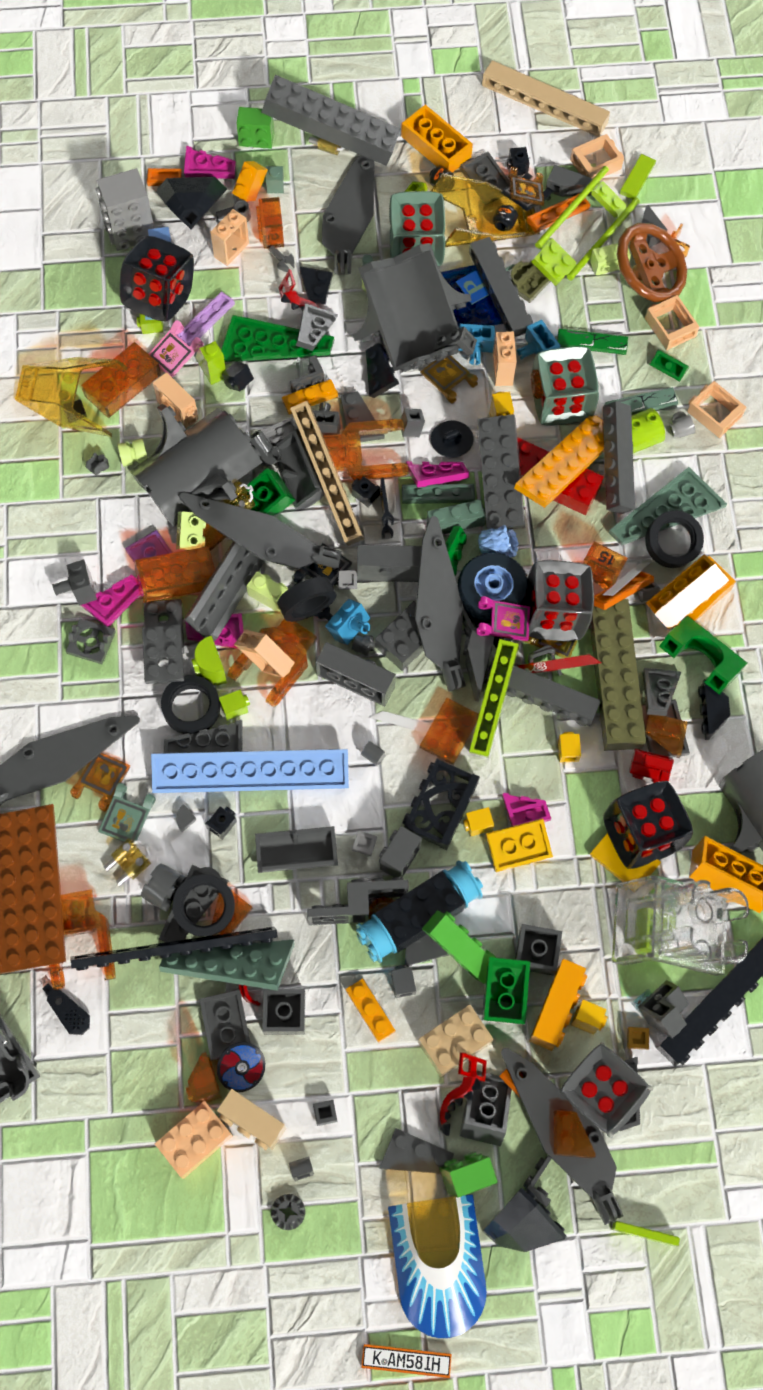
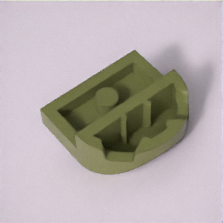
(528, 280)

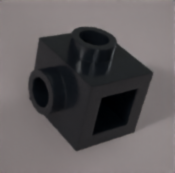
(518, 158)
(237, 376)

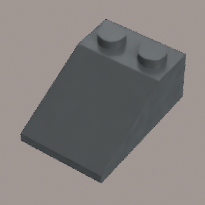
(477, 654)
(488, 1111)

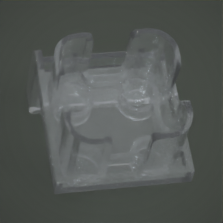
(677, 924)

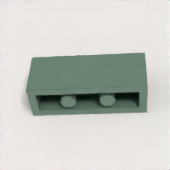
(466, 515)

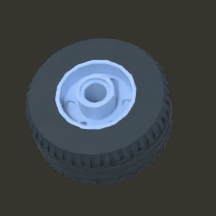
(492, 577)

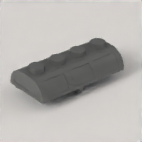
(299, 471)
(296, 849)

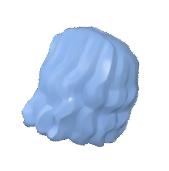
(498, 541)

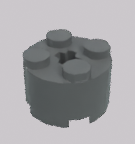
(162, 886)

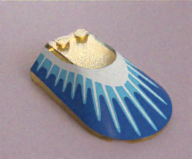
(439, 1264)

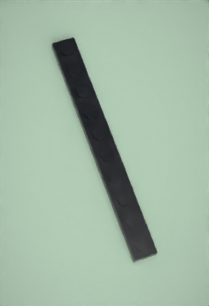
(165, 949)

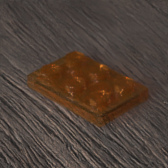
(449, 731)

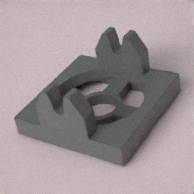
(108, 635)

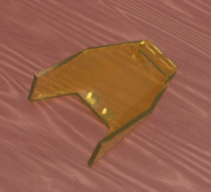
(479, 204)
(52, 387)

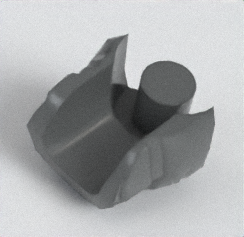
(97, 464)
(363, 644)

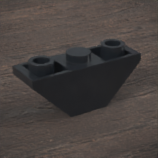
(714, 709)

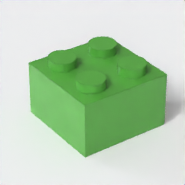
(254, 128)
(468, 1174)

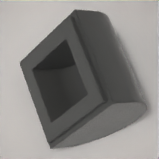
(648, 592)
(373, 753)
(325, 1113)
(301, 1168)

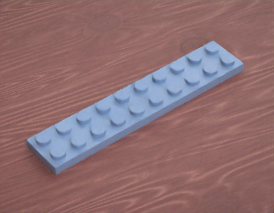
(249, 770)

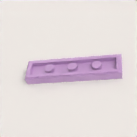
(206, 318)

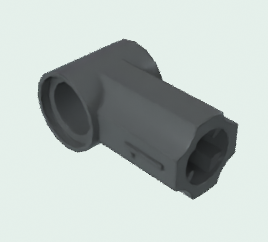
(240, 206)
(269, 453)

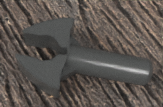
(283, 259)

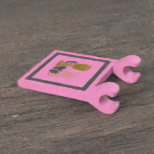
(172, 351)

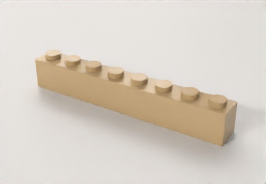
(545, 98)
(327, 473)

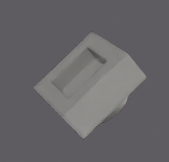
(347, 579)
(364, 843)

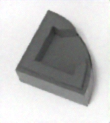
(184, 818)

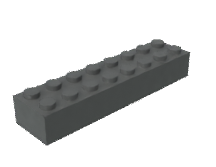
(330, 120)

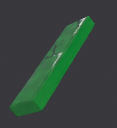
(594, 341)

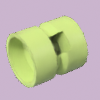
(132, 452)

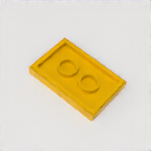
(519, 845)
(607, 856)

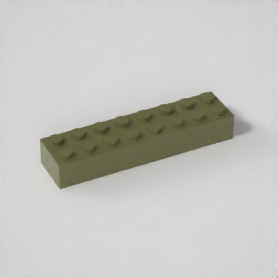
(617, 678)

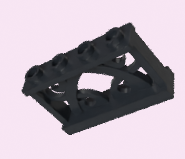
(465, 791)

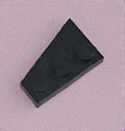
(379, 372)

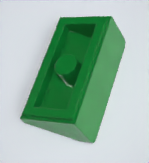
(669, 365)

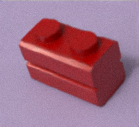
(650, 766)

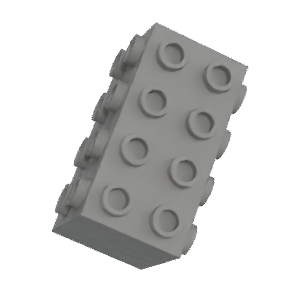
(124, 208)

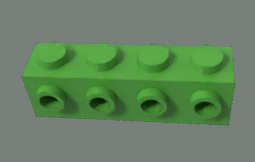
(459, 944)

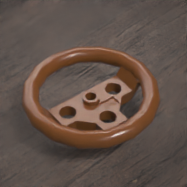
(647, 262)

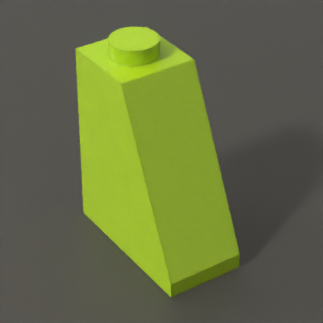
(211, 362)

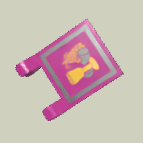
(507, 620)

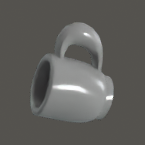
(682, 425)

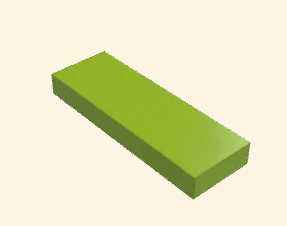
(638, 177)
(645, 1233)

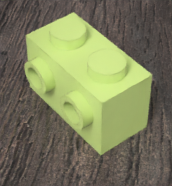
(605, 259)
(189, 531)
(266, 590)

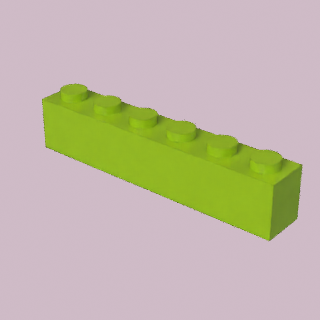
(494, 698)

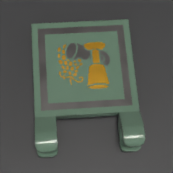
(125, 818)

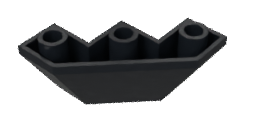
(190, 196)
(524, 1224)

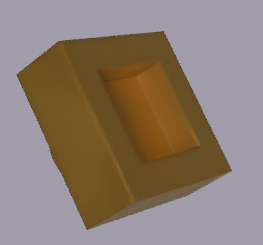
(638, 1038)

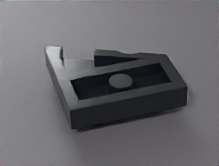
(316, 284)

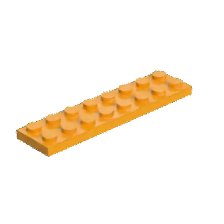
(564, 462)

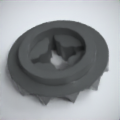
(293, 1220)

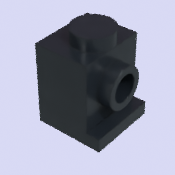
(367, 495)
(221, 828)

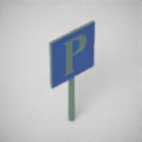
(473, 285)

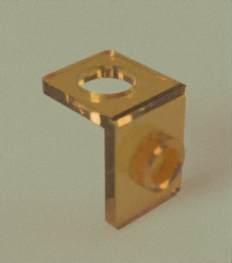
(675, 234)

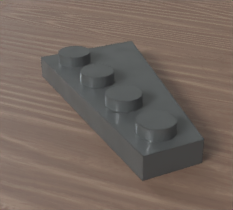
(220, 739)

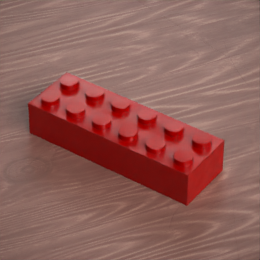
(578, 494)

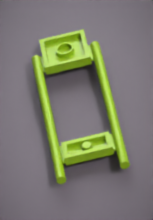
(553, 259)

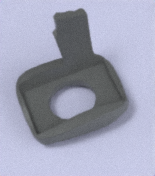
(544, 650)

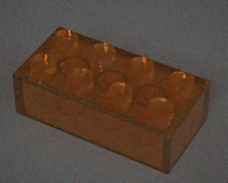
(114, 388)
(174, 574)

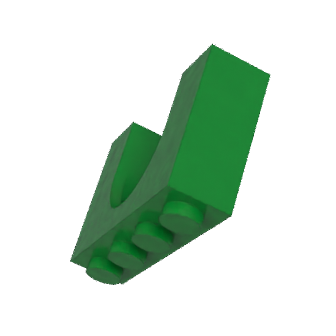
(692, 636)

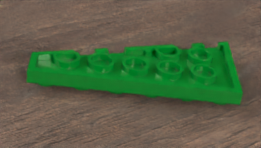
(261, 340)

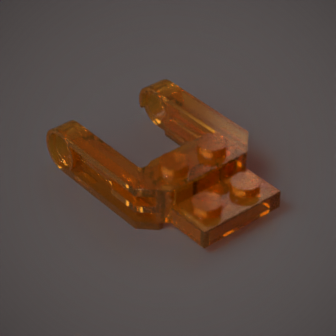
(347, 453)
(294, 642)
(78, 919)

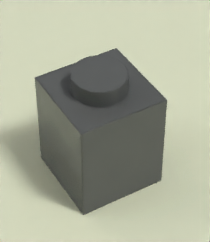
(413, 422)
(403, 981)

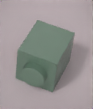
(275, 179)

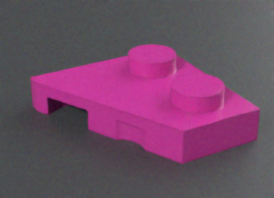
(524, 809)

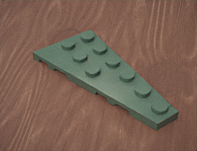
(683, 493)
(251, 965)

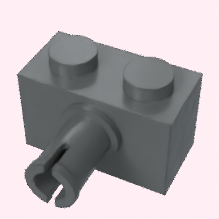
(327, 420)
(79, 581)

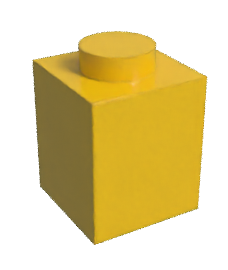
(569, 747)
(478, 822)

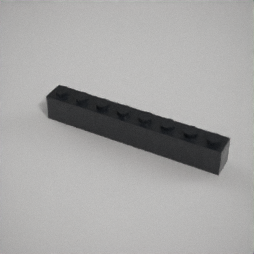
(715, 1007)

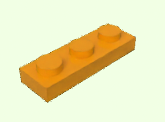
(314, 395)
(370, 1010)

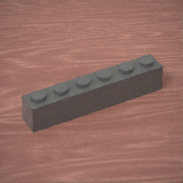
(499, 286)
(618, 457)
(550, 696)

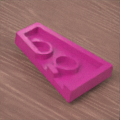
(205, 165)
(437, 474)
(114, 601)
(227, 637)

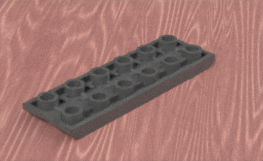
(223, 591)

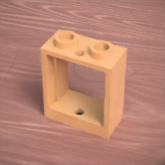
(584, 167)
(226, 239)
(677, 337)
(504, 358)
(173, 395)
(726, 399)
(264, 653)

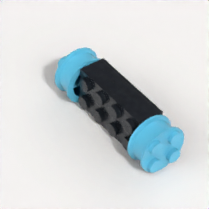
(403, 919)

